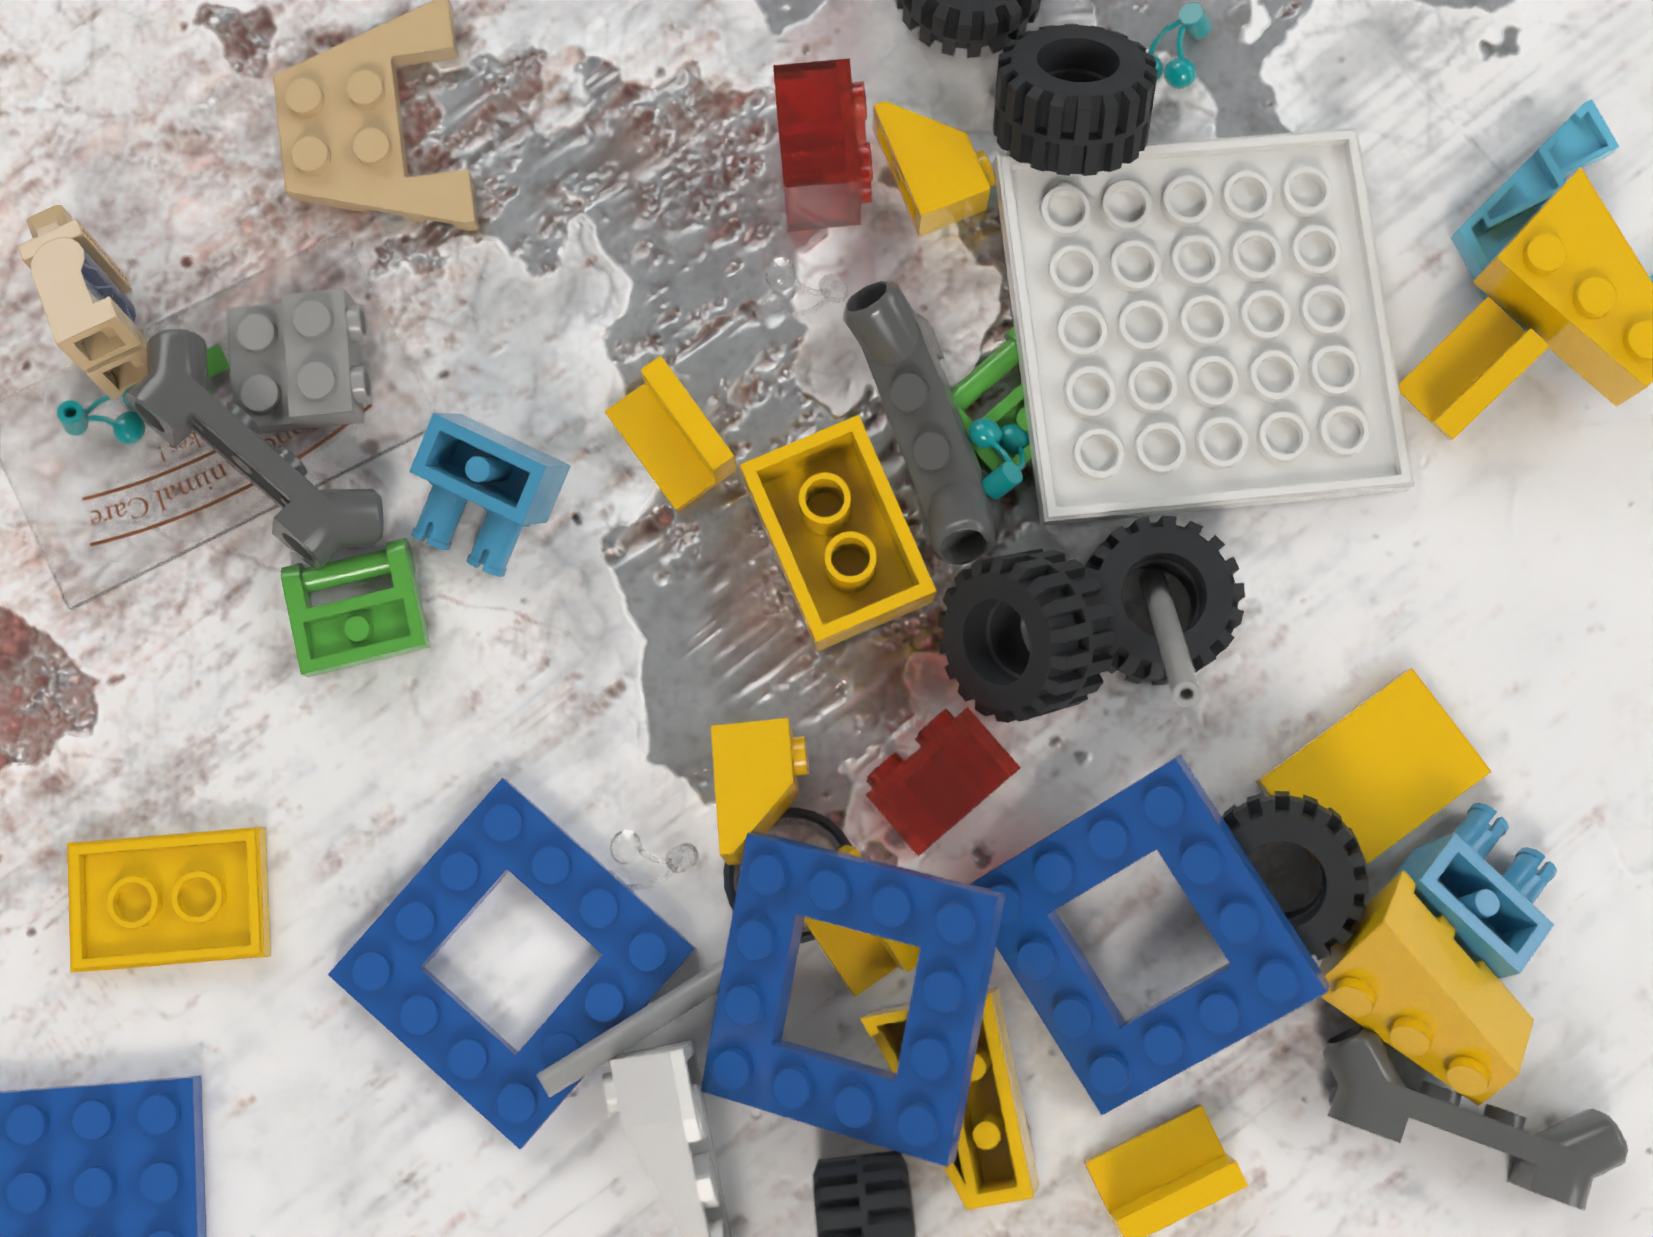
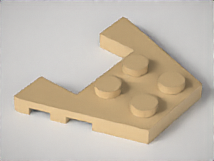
(346, 125)

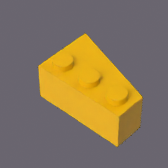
(1579, 290)
(1427, 996)
(994, 1144)

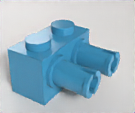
(491, 470)
(1488, 910)

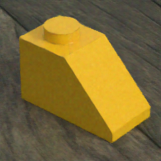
(932, 167)
(754, 778)

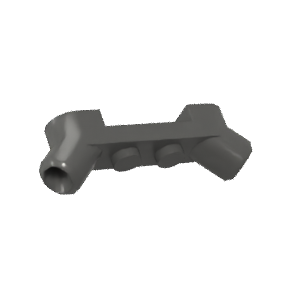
(178, 401)
(925, 421)
(1550, 1163)

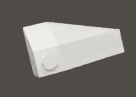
(671, 1132)

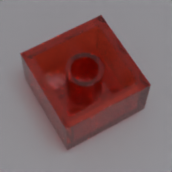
(822, 144)
(940, 781)

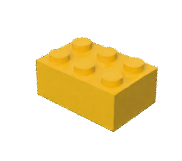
(838, 533)

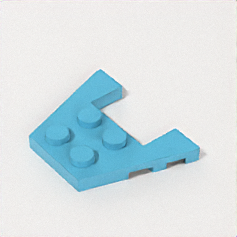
(1574, 145)

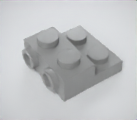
(299, 361)

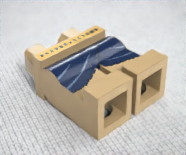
(85, 301)

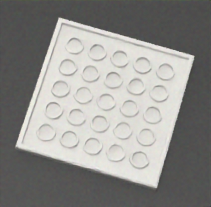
(1203, 328)

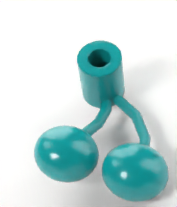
(1181, 71)
(127, 427)
(1011, 439)

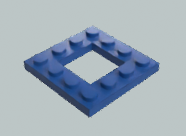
(957, 934)
(389, 960)
(1267, 964)

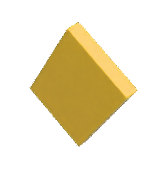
(1383, 765)
(168, 899)

